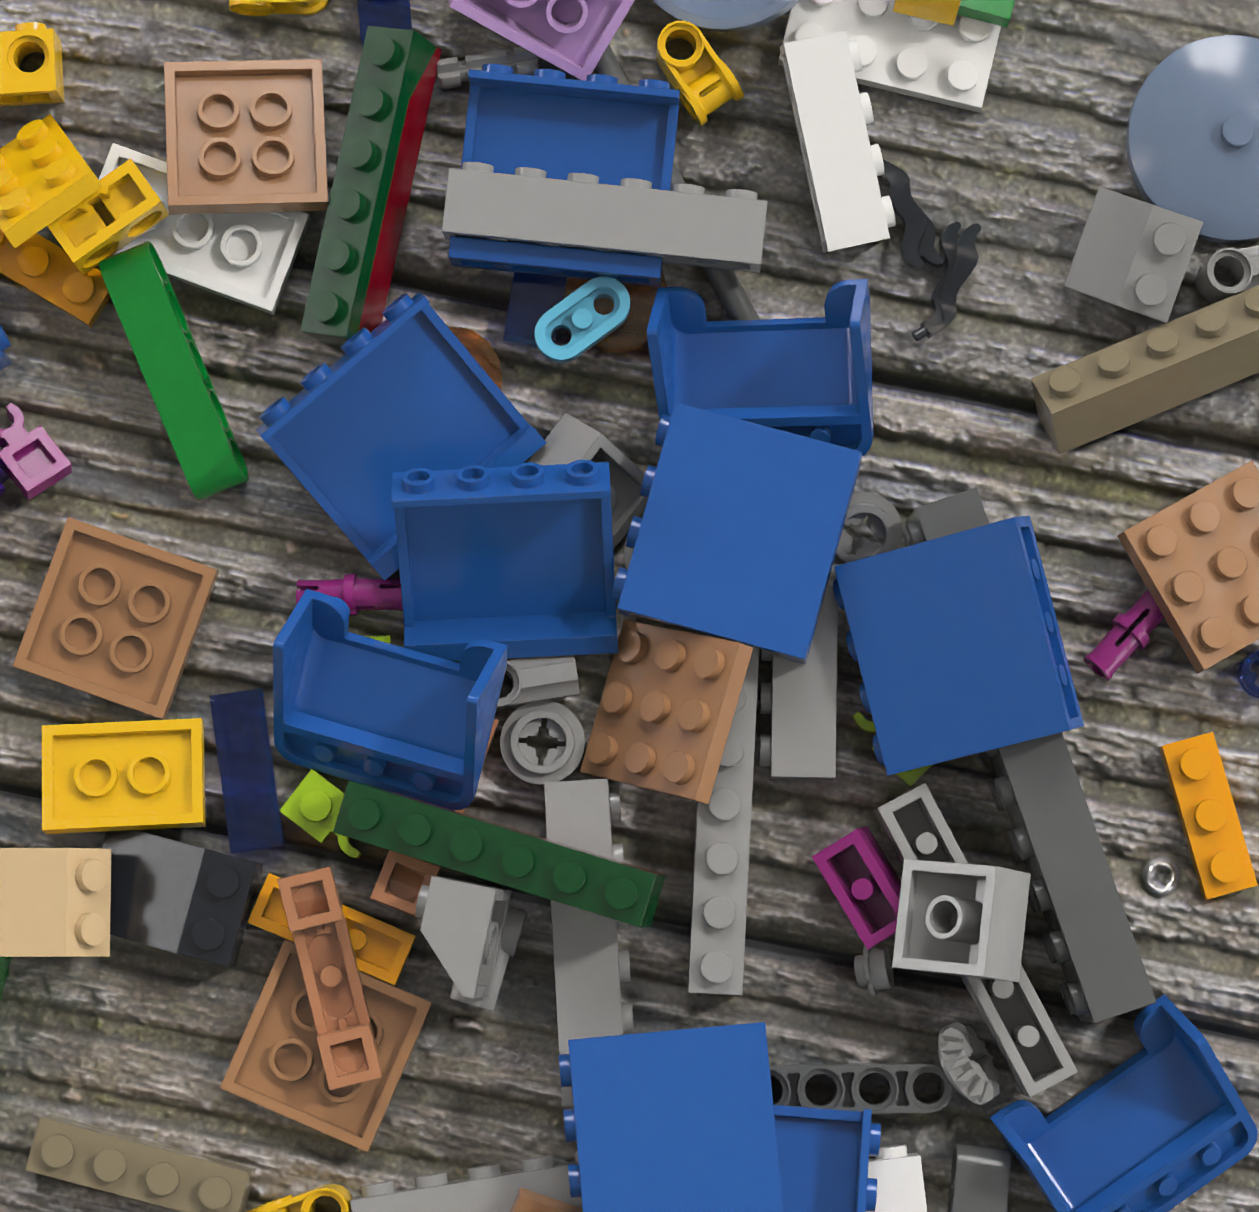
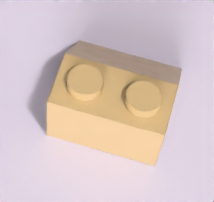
(55, 902)

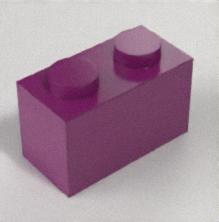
(862, 884)

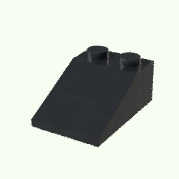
(180, 895)

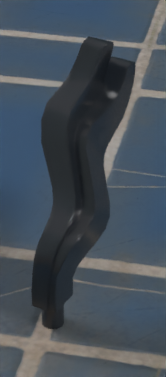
(919, 229)
(959, 260)

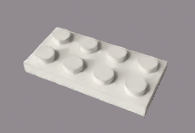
(906, 51)
(223, 253)

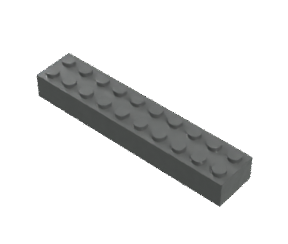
(1055, 839)

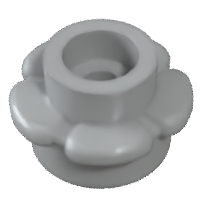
(874, 969)

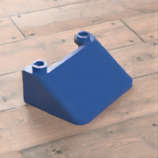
(770, 372)
(382, 708)
(1141, 1131)

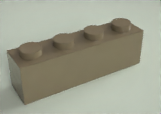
(137, 1167)

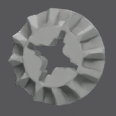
(881, 520)
(525, 723)
(968, 1063)

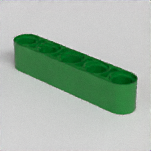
(174, 370)

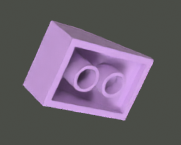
(559, 31)

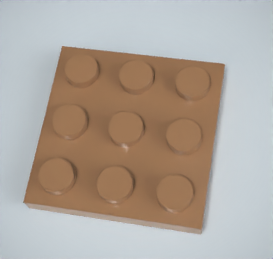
(245, 136)
(1205, 565)
(116, 618)
(666, 710)
(282, 1063)

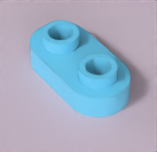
(579, 317)

